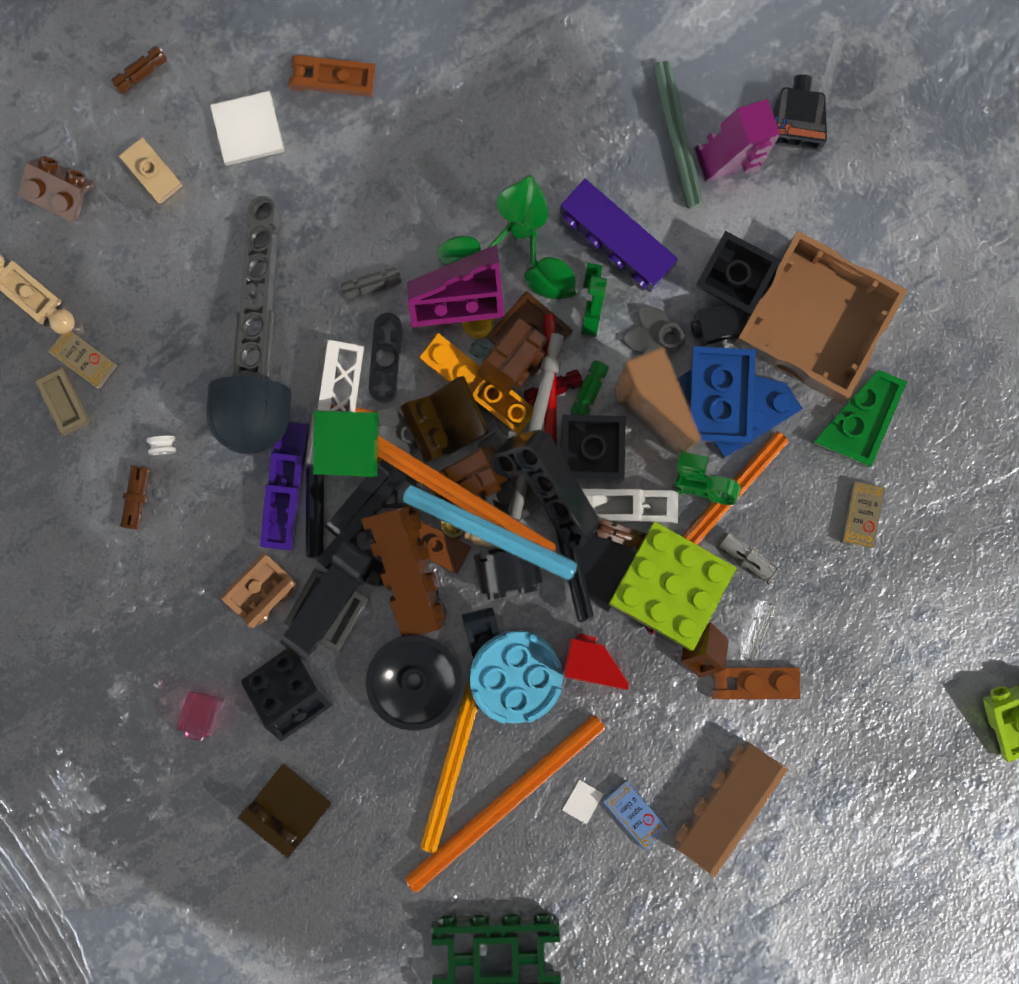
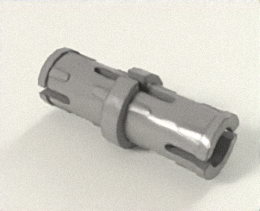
(749, 557)

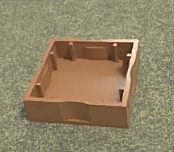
(820, 317)

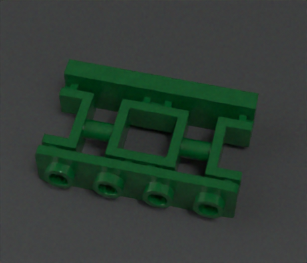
(495, 934)

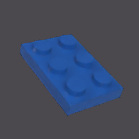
(723, 394)

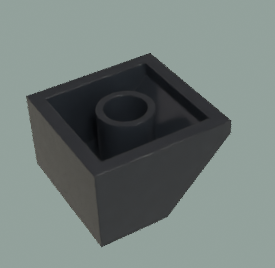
(738, 273)

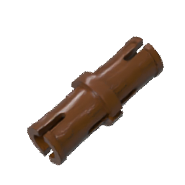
(135, 497)

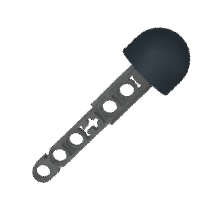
(248, 408)

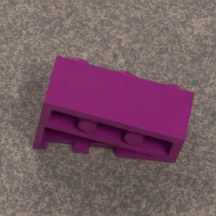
(742, 142)
(458, 291)

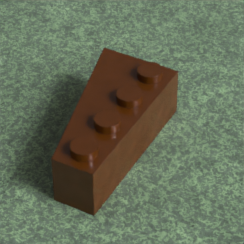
(406, 570)

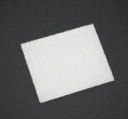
(582, 802)

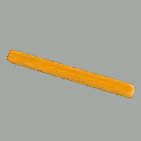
(450, 772)

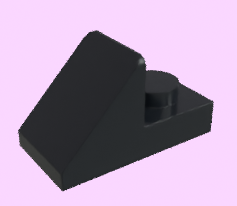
(480, 628)

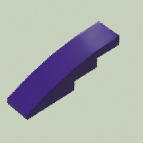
(284, 488)

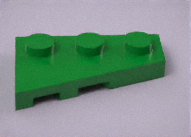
(864, 420)

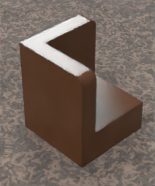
(708, 654)

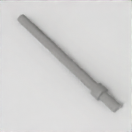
(550, 367)

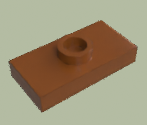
(444, 550)

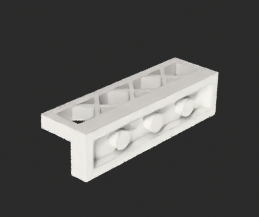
(325, 382)

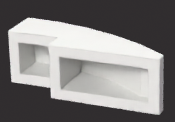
(634, 505)

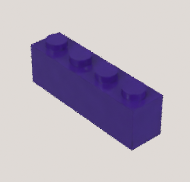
(617, 236)

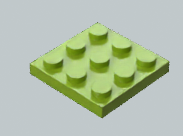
(672, 586)

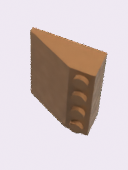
(656, 400)

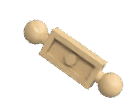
(33, 297)

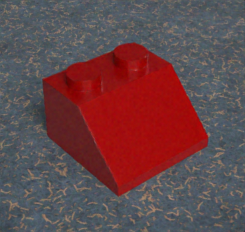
(592, 663)

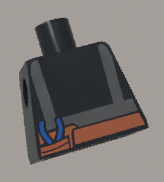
(801, 115)

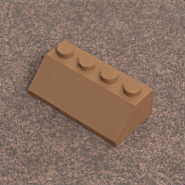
(730, 807)

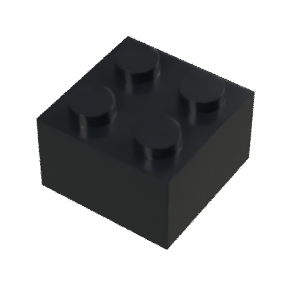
(594, 447)

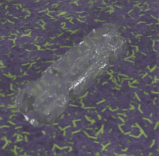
(759, 631)

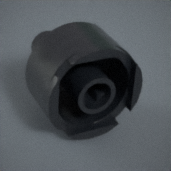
(504, 573)

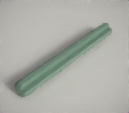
(678, 134)

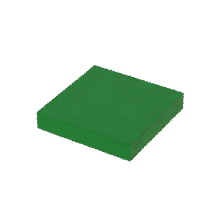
(345, 443)

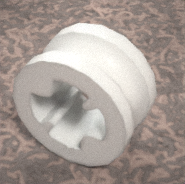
(161, 445)

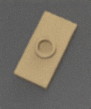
(151, 170)

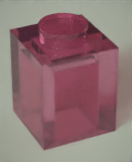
(200, 715)

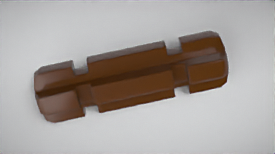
(139, 69)
(620, 534)

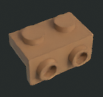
(258, 590)

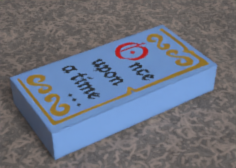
(635, 815)

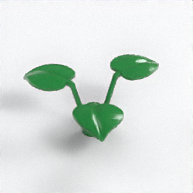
(526, 210)

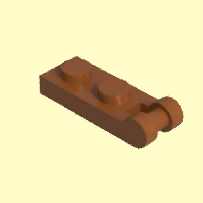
(333, 76)
(758, 683)

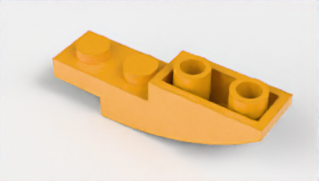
(452, 363)

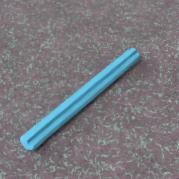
(490, 532)

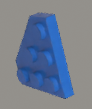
(772, 405)

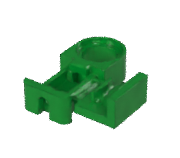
(596, 288)
(694, 482)

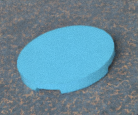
(516, 677)

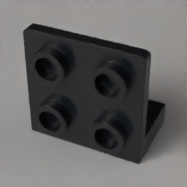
(285, 694)

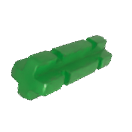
(590, 388)

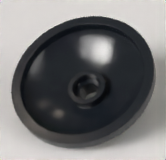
(408, 704)

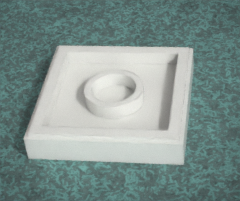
(247, 128)

